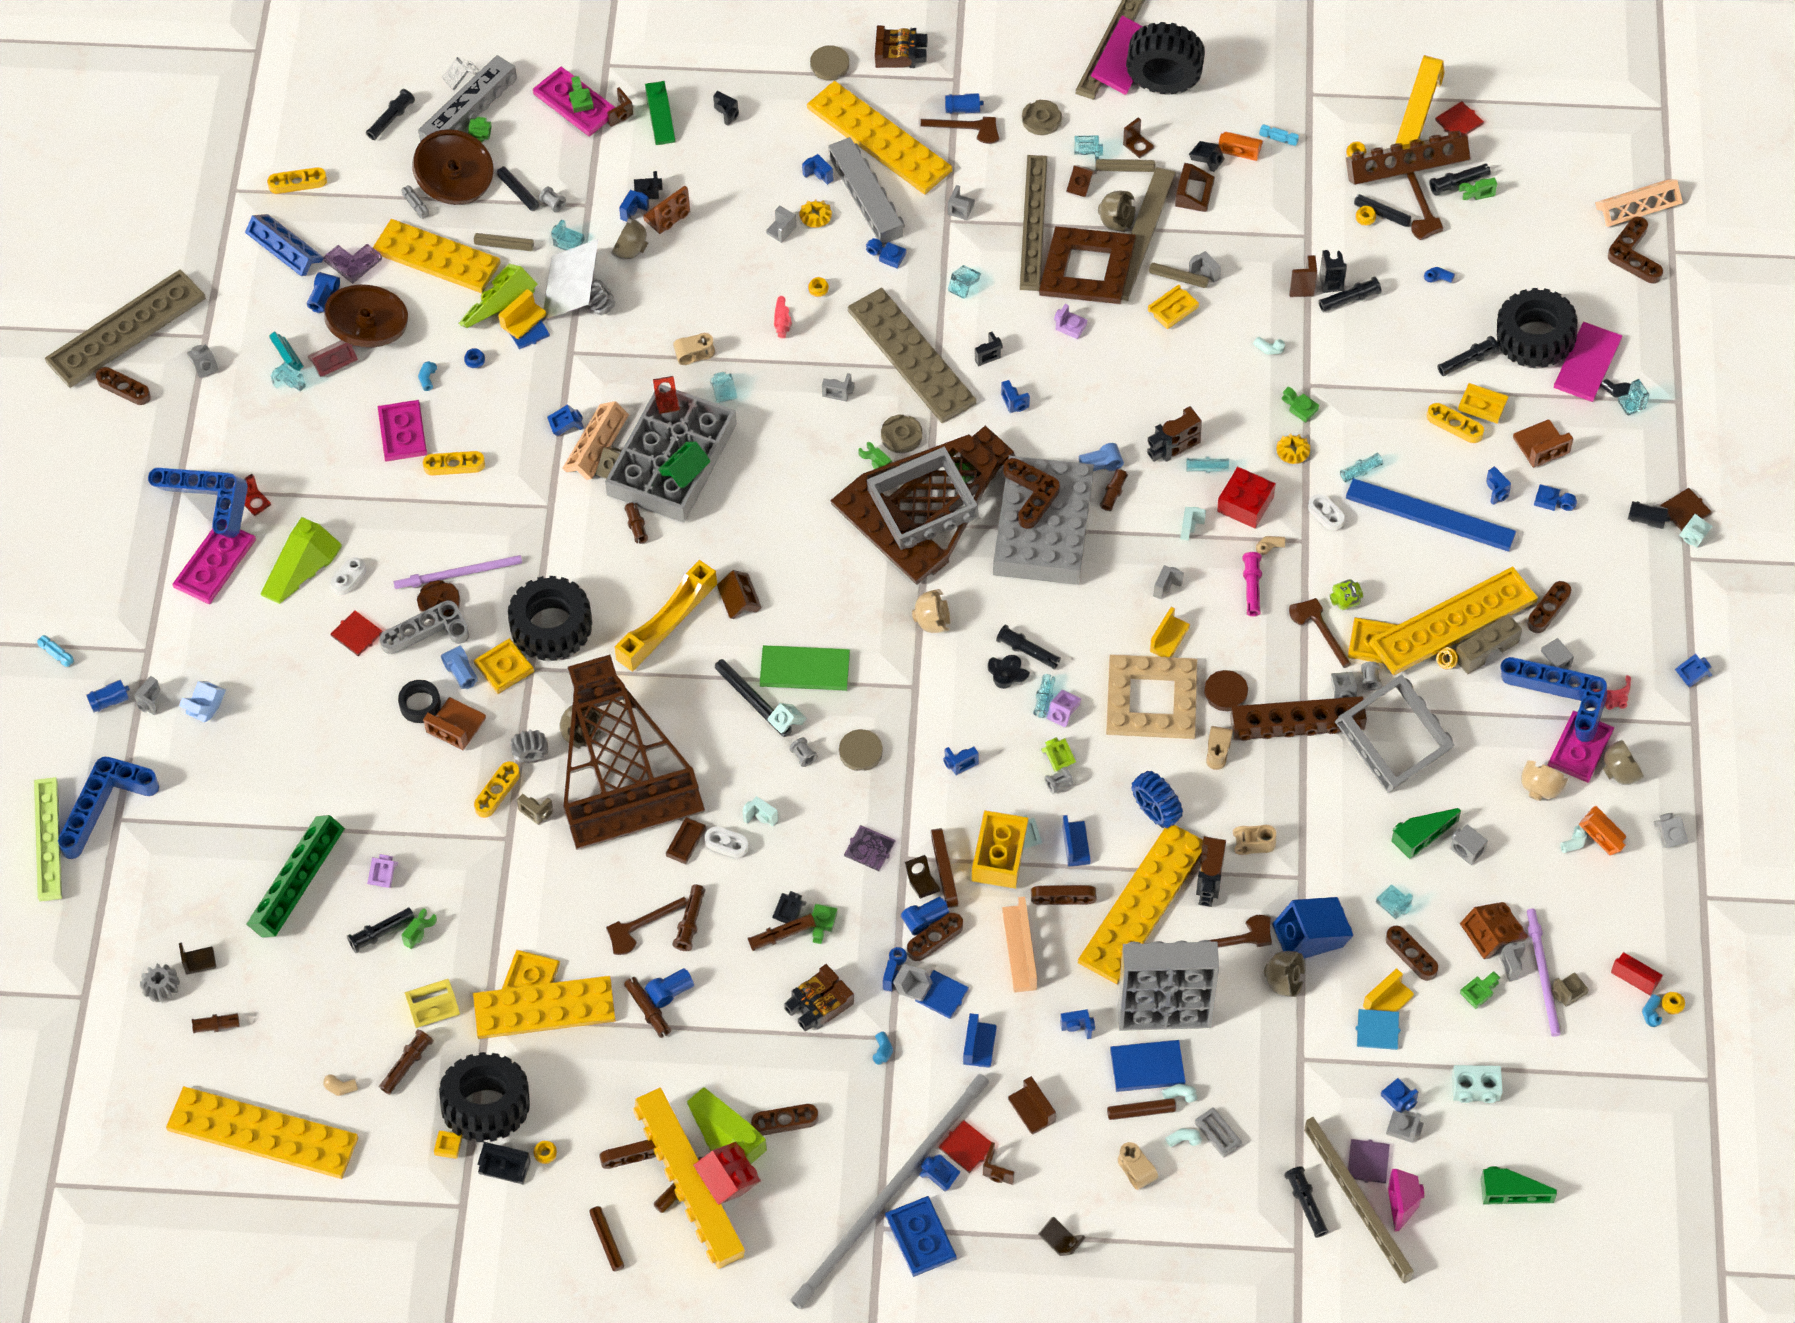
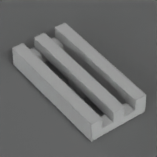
(1230, 1147)

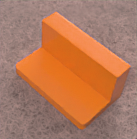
(1240, 145)
(1603, 831)

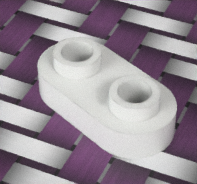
(1328, 512)
(350, 576)
(727, 842)

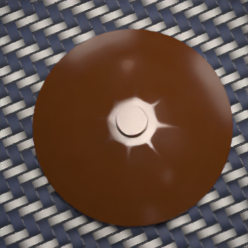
(452, 167)
(366, 315)

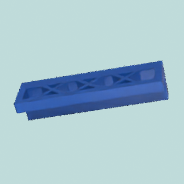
(282, 243)

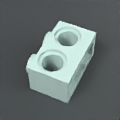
(1476, 1077)

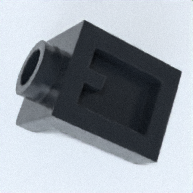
(727, 106)
(1208, 153)
(649, 186)
(988, 352)
(788, 907)

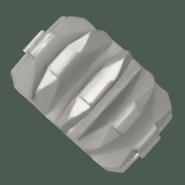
(601, 299)
(529, 746)
(168, 982)

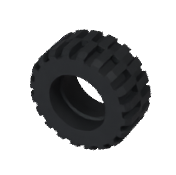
(1165, 58)
(1537, 307)
(543, 595)
(480, 1074)

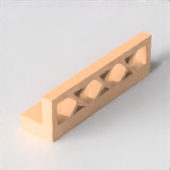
(1638, 194)
(597, 435)
(1020, 947)

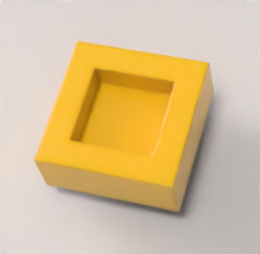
(447, 1144)

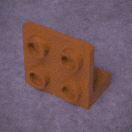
(669, 211)
(1543, 443)
(454, 723)
(1492, 927)

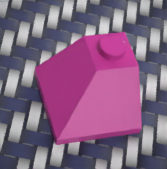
(1404, 1196)

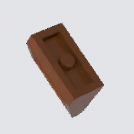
(1183, 200)

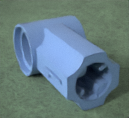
(1107, 457)
(458, 664)

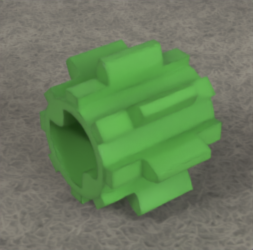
(480, 128)

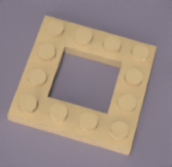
(1125, 723)

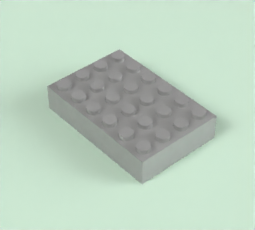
(655, 440)
(1056, 544)
(1167, 985)

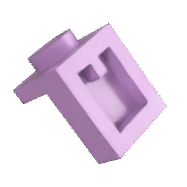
(1069, 323)
(1062, 707)
(382, 871)

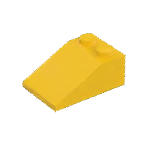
(999, 849)

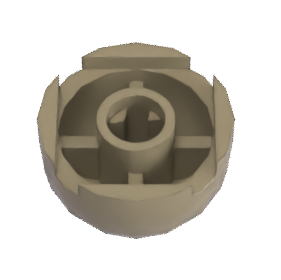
(1117, 210)
(631, 240)
(565, 724)
(1621, 764)
(1284, 973)

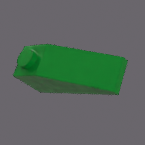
(660, 112)
(1422, 830)
(1509, 1187)

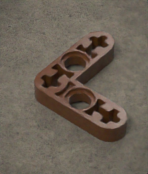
(1627, 250)
(1038, 487)

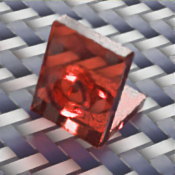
(666, 401)
(254, 493)

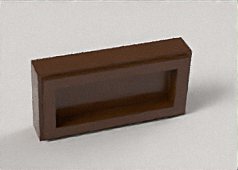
(685, 840)

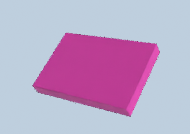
(402, 430)
(1579, 757)

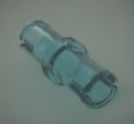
(1207, 464)
(1361, 467)
(1044, 695)

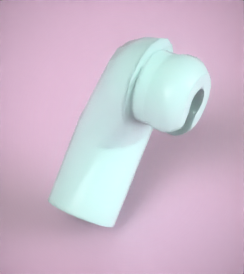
(1269, 349)
(1577, 841)
(1180, 1090)
(1184, 1134)

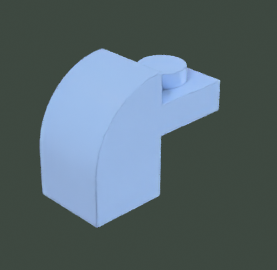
(204, 701)

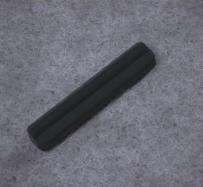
(518, 189)
(1383, 210)

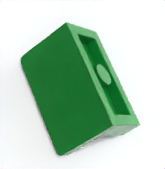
(685, 464)

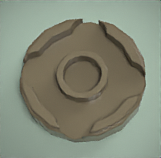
(829, 62)
(1041, 117)
(901, 433)
(860, 750)

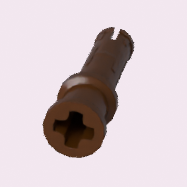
(688, 926)
(411, 1054)

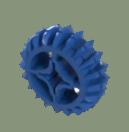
(1157, 799)

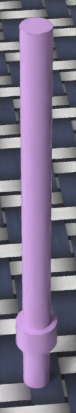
(416, 580)
(1535, 933)

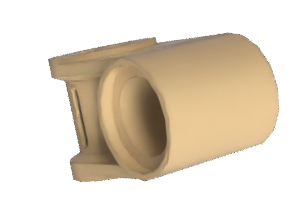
(692, 349)
(1218, 747)
(1253, 839)
(1137, 1169)

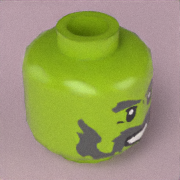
(1346, 594)

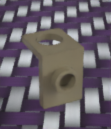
(607, 461)

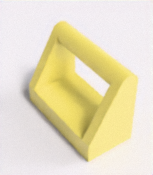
(434, 1008)

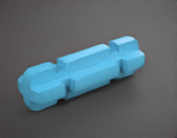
(1279, 135)
(55, 650)

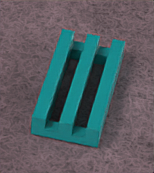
(286, 351)

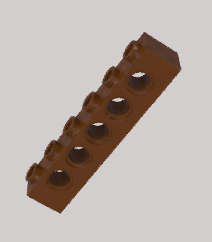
(1457, 152)
(1286, 712)

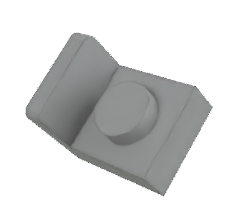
(1206, 264)
(836, 389)
(1167, 577)
(1344, 684)
(147, 694)
(1511, 961)
(1404, 1126)

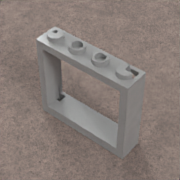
(913, 470)
(1370, 754)

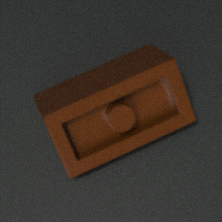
(1304, 280)
(738, 594)
(1033, 1106)

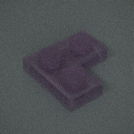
(352, 266)

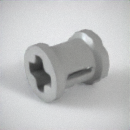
(552, 199)
(1371, 676)
(803, 752)
(1058, 780)

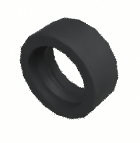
(414, 687)

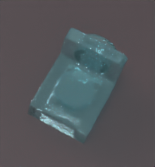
(1088, 145)
(566, 238)
(962, 280)
(289, 375)
(723, 387)
(1636, 398)
(1395, 901)

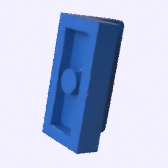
(1075, 842)
(979, 1042)

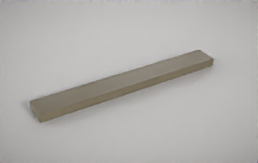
(1089, 86)
(1147, 222)
(1033, 223)
(1358, 1200)

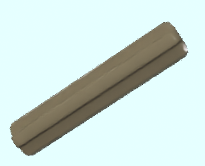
(1126, 165)
(503, 242)
(1178, 275)

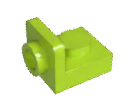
(1058, 753)

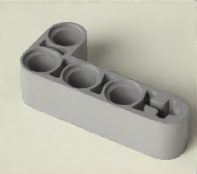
(422, 631)

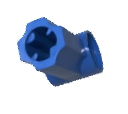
(324, 287)
(919, 918)
(664, 990)

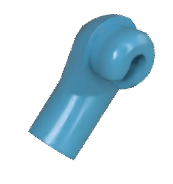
(425, 371)
(1649, 1011)
(884, 1051)

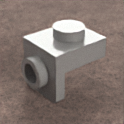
(203, 360)
(1671, 830)

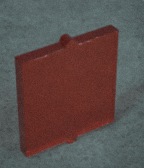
(1460, 119)
(356, 633)
(966, 1146)

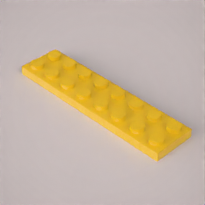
(879, 137)
(1453, 620)
(1142, 900)
(262, 1132)

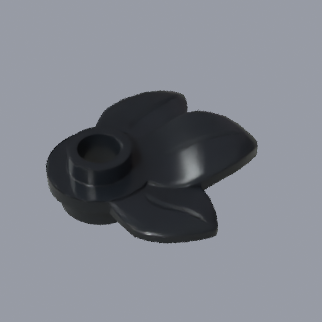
(1007, 671)

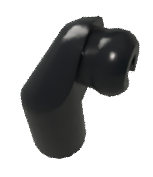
(1616, 390)

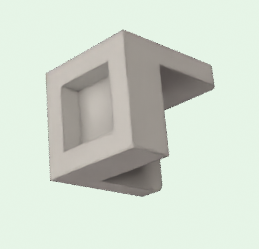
(959, 205)
(783, 225)
(1558, 654)
(913, 982)

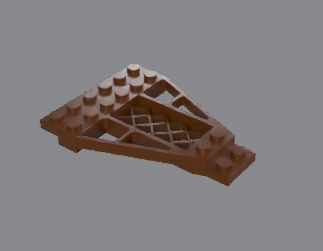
(980, 453)
(633, 806)

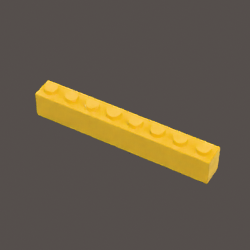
(679, 1157)

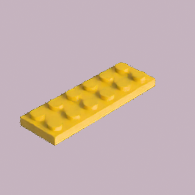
(436, 255)
(544, 1007)

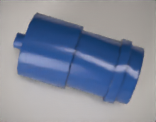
(964, 103)
(107, 696)

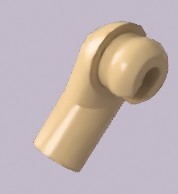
(1268, 543)
(338, 1087)

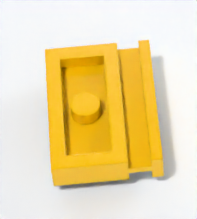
(1173, 306)
(1483, 403)

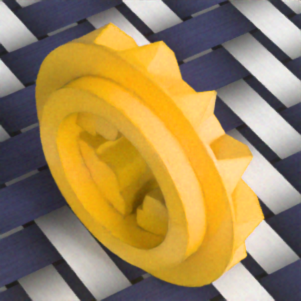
(814, 220)
(1287, 454)

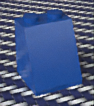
(1313, 926)

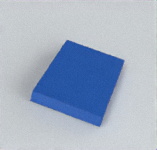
(1147, 1065)
(920, 1236)

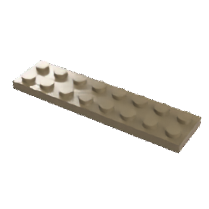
(125, 328)
(912, 355)

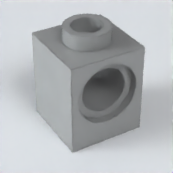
(1468, 844)

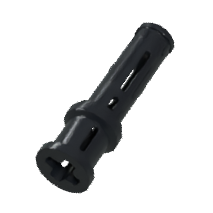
(396, 108)
(1451, 181)
(1358, 291)
(1476, 352)
(1019, 642)
(370, 934)
(1302, 1191)

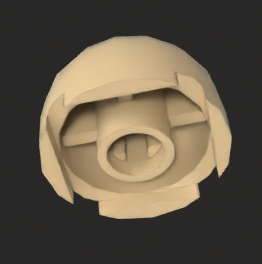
(932, 612)
(1542, 781)

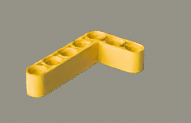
(1429, 76)

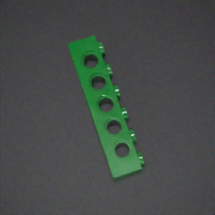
(295, 876)

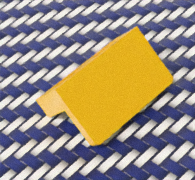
(521, 315)
(1168, 635)
(1389, 994)

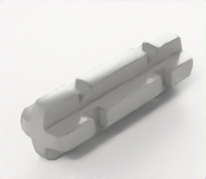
(415, 202)

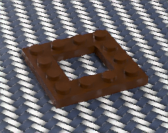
(1107, 291)

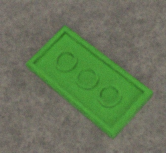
(804, 668)

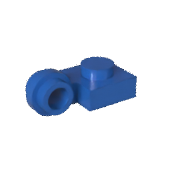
(889, 255)
(1548, 497)
(891, 968)

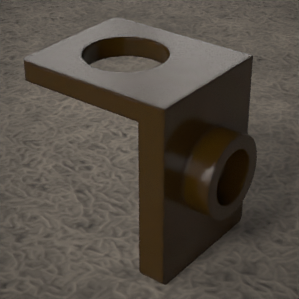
(921, 882)
(197, 960)
(1060, 1238)

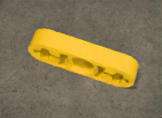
(311, 173)
(1451, 414)
(469, 456)
(496, 799)

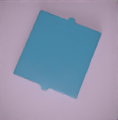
(1377, 1029)

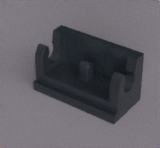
(1332, 272)
(503, 1163)

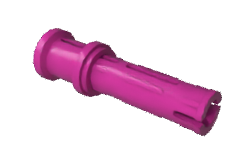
(1252, 575)

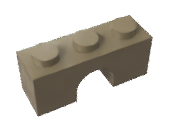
(1499, 635)

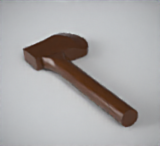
(986, 127)
(1429, 225)
(1312, 609)
(620, 932)
(1259, 933)

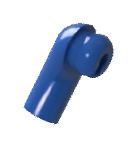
(1437, 273)

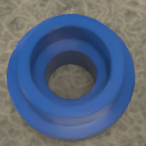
(474, 353)

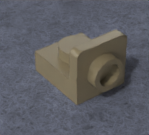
(533, 810)
(1569, 989)

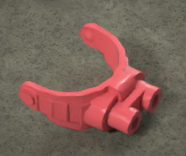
(782, 320)
(1619, 697)

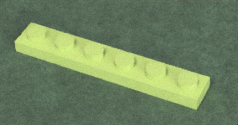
(47, 834)

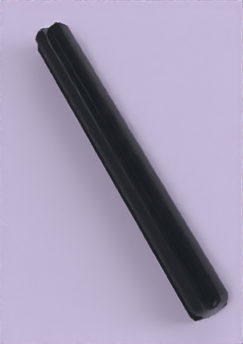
(747, 692)

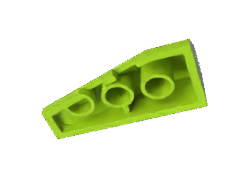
(507, 287)
(303, 554)
(724, 1126)

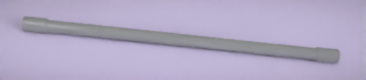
(808, 1289)

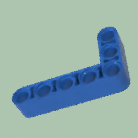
(227, 494)
(1561, 688)
(98, 799)

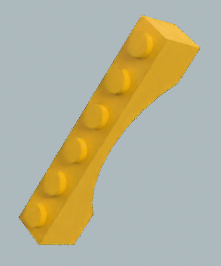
(642, 641)

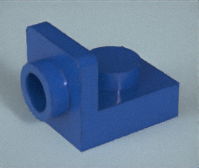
(818, 166)
(631, 203)
(1014, 401)
(565, 419)
(1498, 484)
(1694, 670)
(962, 761)
(1076, 1020)
(1400, 1096)
(939, 1171)

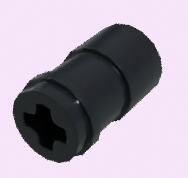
(1652, 515)

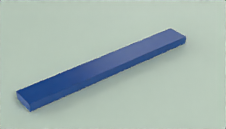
(1430, 514)

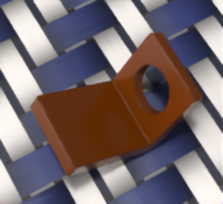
(622, 111)
(1133, 136)
(1080, 180)
(996, 1173)

